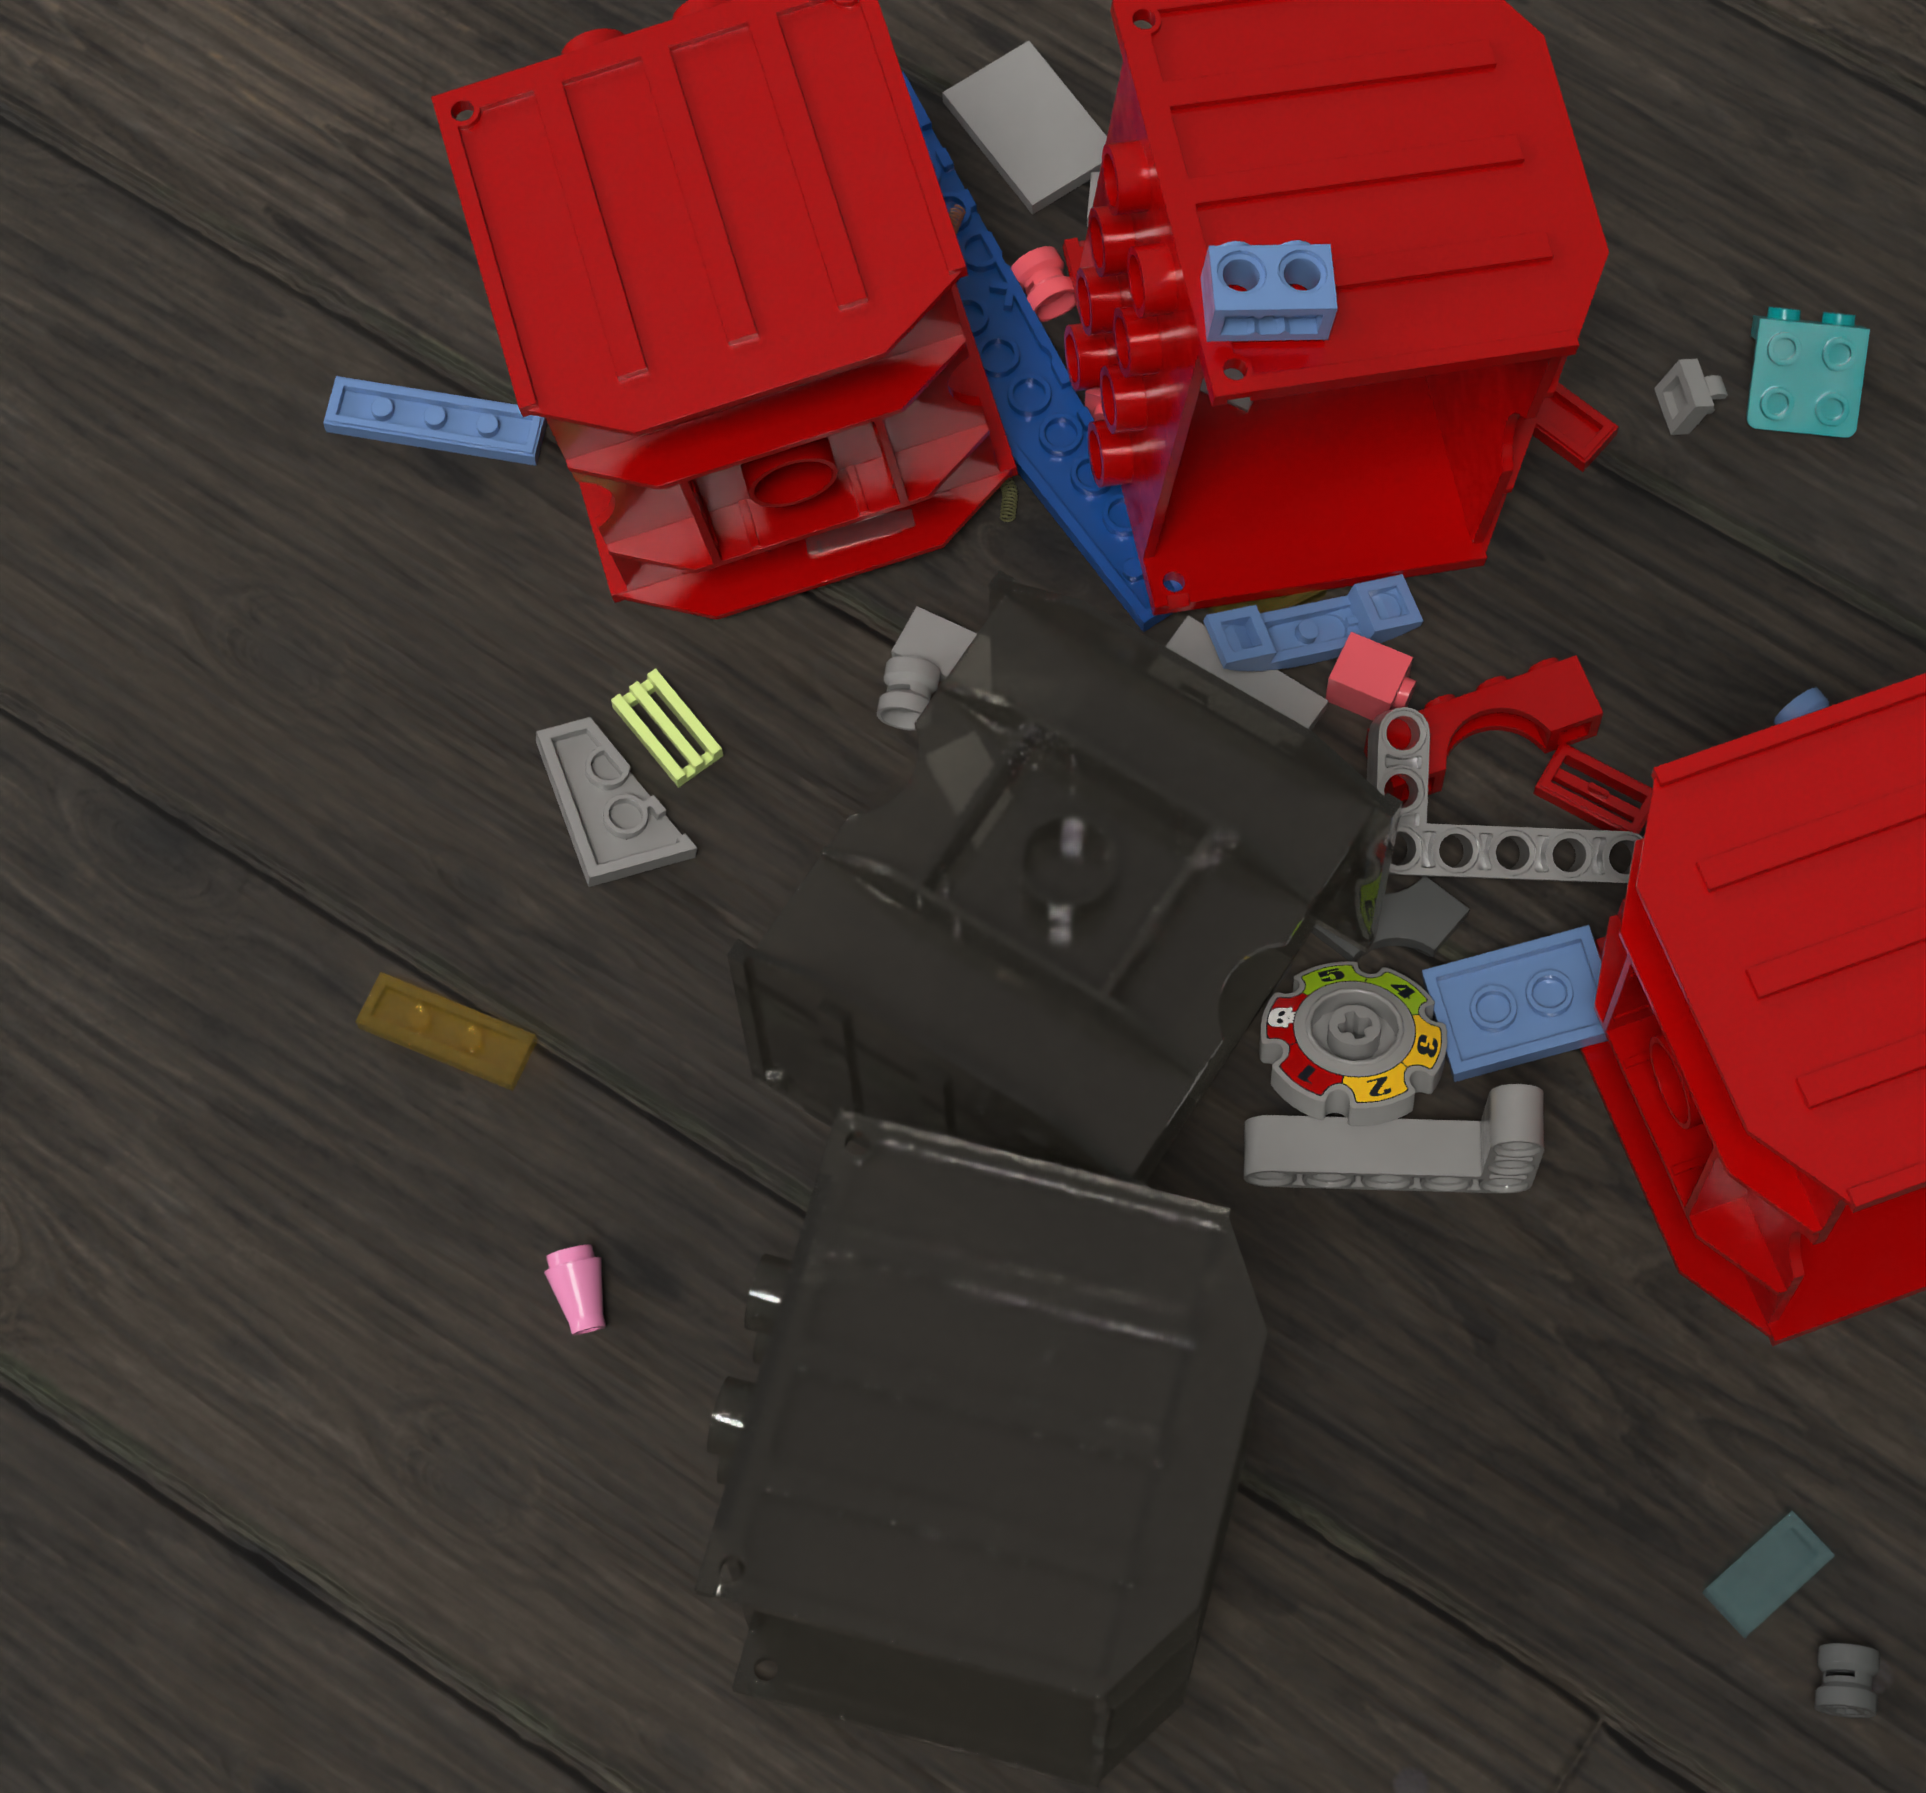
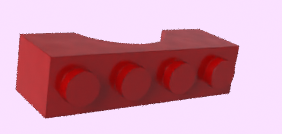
(1543, 705)

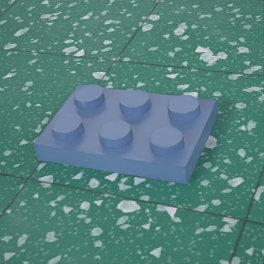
(1518, 1002)

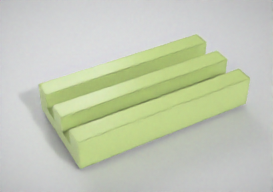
(641, 694)

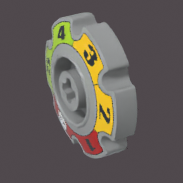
(1352, 1043)

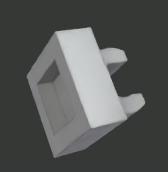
(1688, 395)

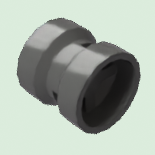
(1847, 1680)

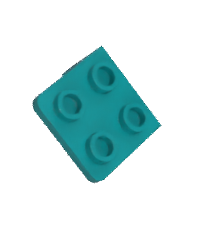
(1807, 373)

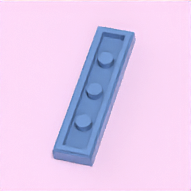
(434, 420)

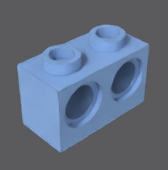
(1270, 305)

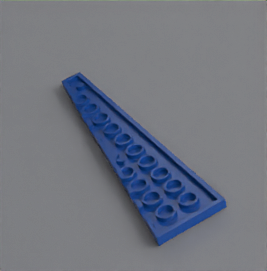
(1037, 402)

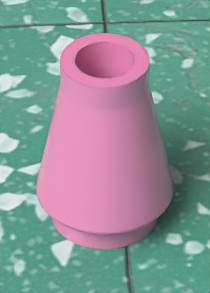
(577, 1284)

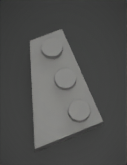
(605, 808)

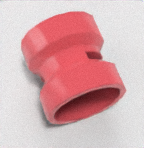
(1044, 282)

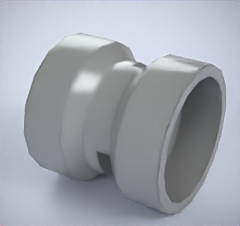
(908, 691)

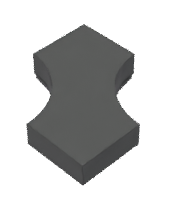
(1412, 918)

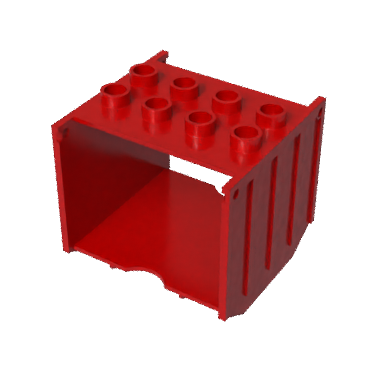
(1460, 269)
(731, 296)
(1778, 1014)

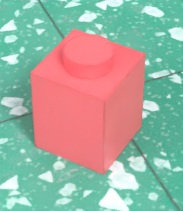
(1370, 678)

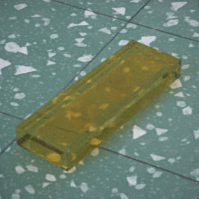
(446, 1031)

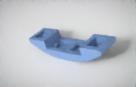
(1312, 630)

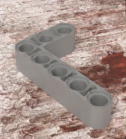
(1478, 841)
(1403, 1154)

